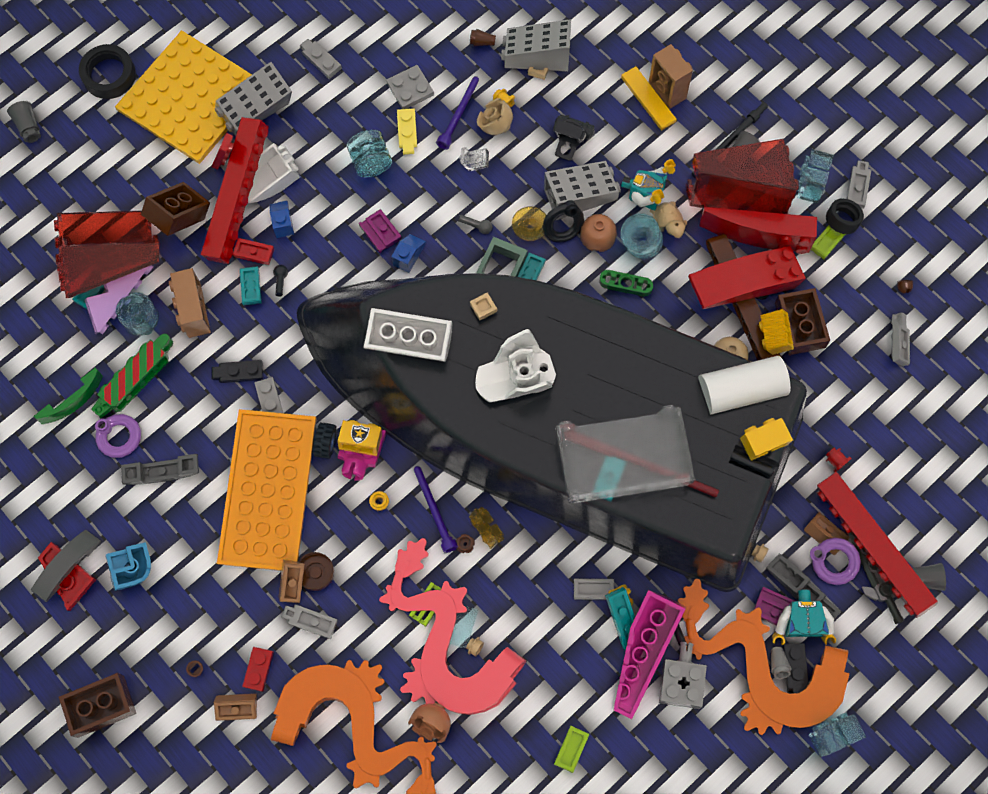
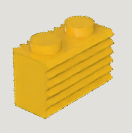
(776, 332)

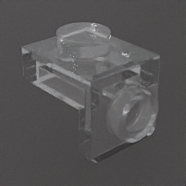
(474, 159)

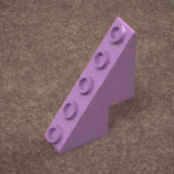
(103, 306)

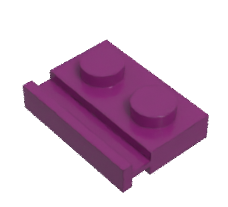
(380, 231)
(772, 605)

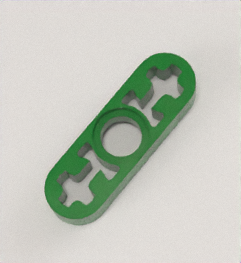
(640, 281)

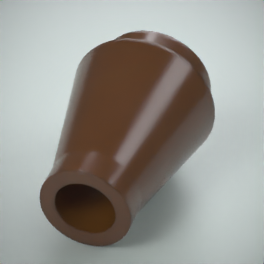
(482, 38)

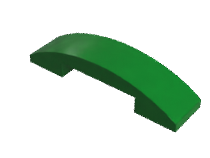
(72, 403)

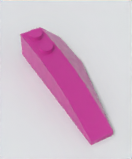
(645, 648)

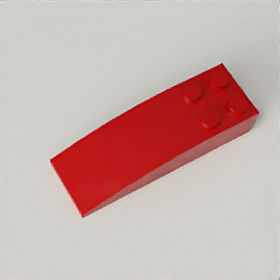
(762, 228)
(747, 277)

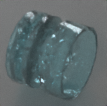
(369, 153)
(642, 226)

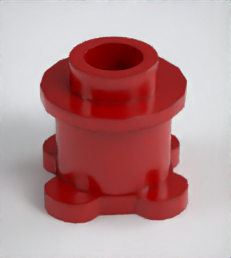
(837, 459)

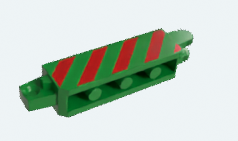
(133, 376)

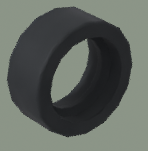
(849, 207)

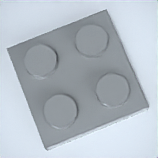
(410, 87)

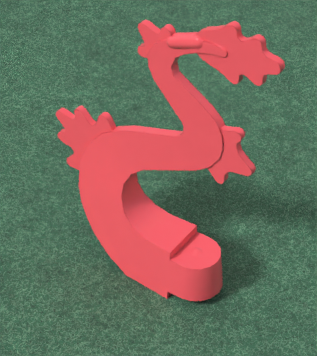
(431, 672)

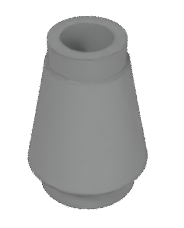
(779, 664)

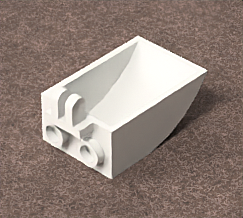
(274, 173)

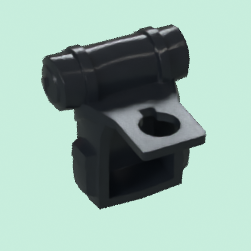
(573, 132)

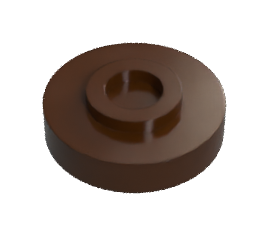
(317, 571)

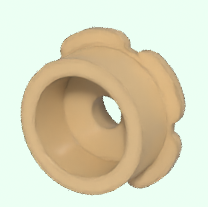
(760, 552)
(474, 646)

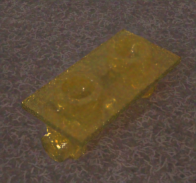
(481, 519)

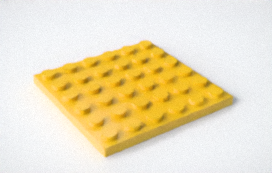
(180, 94)

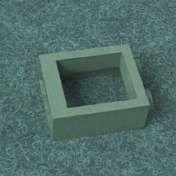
(505, 249)

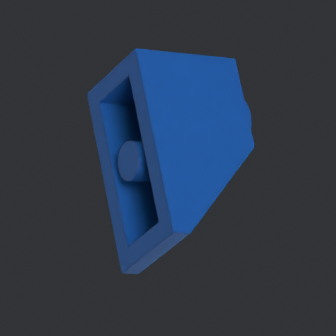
(281, 219)
(407, 252)

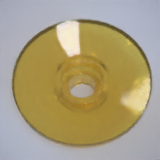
(525, 217)

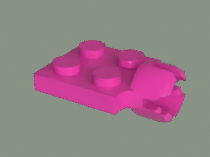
(357, 463)

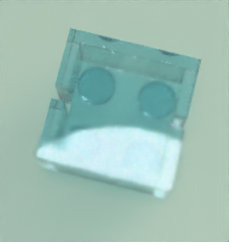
(814, 175)
(832, 737)

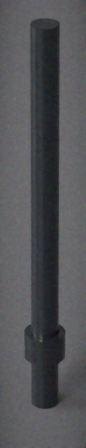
(753, 116)

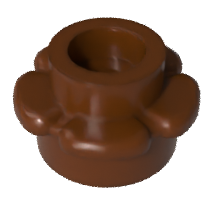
(470, 543)

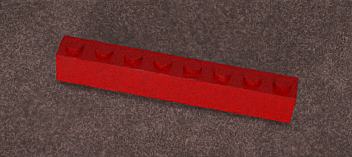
(235, 190)
(877, 545)

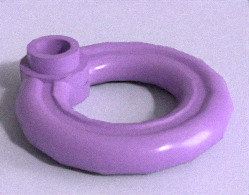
(117, 419)
(836, 544)

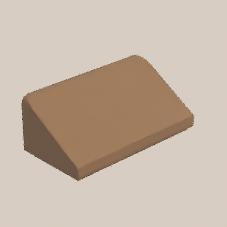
(821, 529)
(291, 581)
(235, 707)

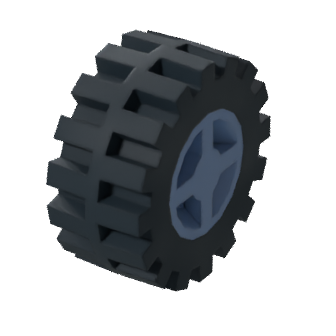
(324, 440)

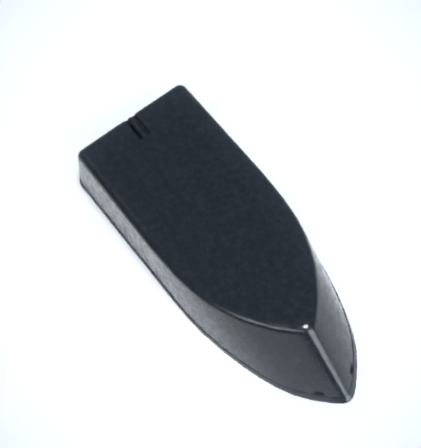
(605, 371)

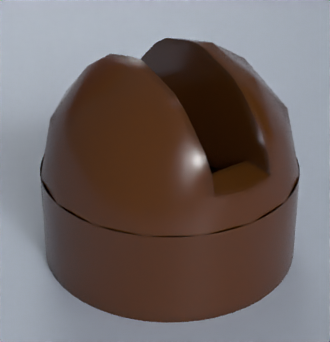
(905, 286)
(198, 671)

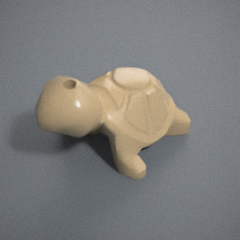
(669, 217)

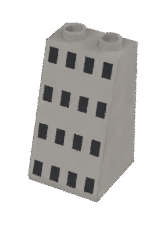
(538, 46)
(254, 98)
(585, 184)

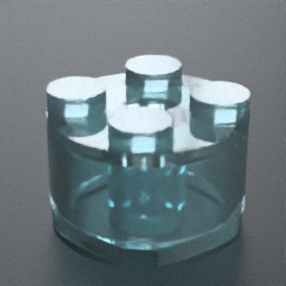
(137, 314)

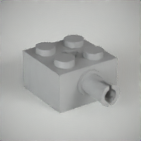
(685, 670)

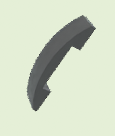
(160, 471)
(63, 564)

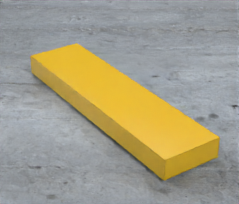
(648, 98)

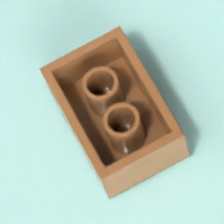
(670, 76)
(189, 303)

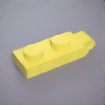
(407, 130)

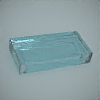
(463, 628)

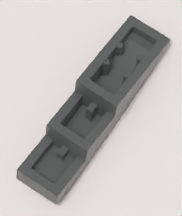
(794, 580)

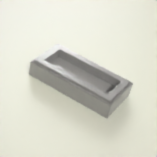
(592, 588)

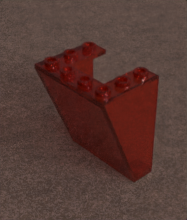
(744, 178)
(101, 248)

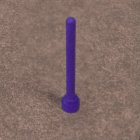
(444, 140)
(448, 543)

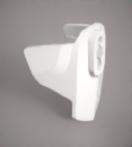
(503, 376)

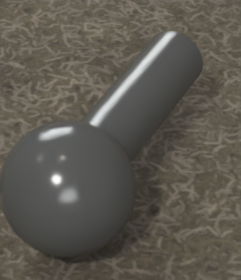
(484, 226)

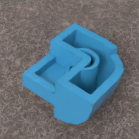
(129, 566)

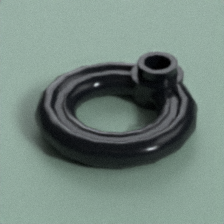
(570, 209)

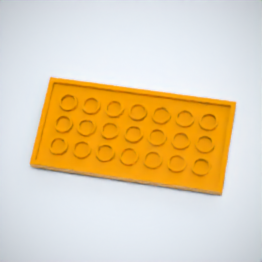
(266, 489)

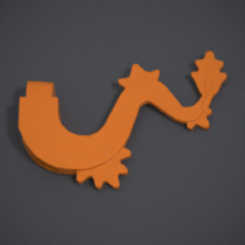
(357, 692)
(766, 701)

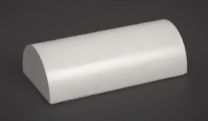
(408, 334)
(745, 384)

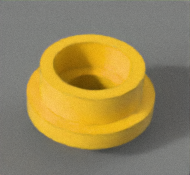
(376, 495)

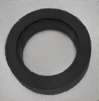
(101, 53)

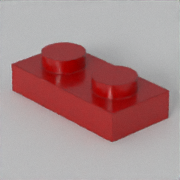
(253, 251)
(258, 669)

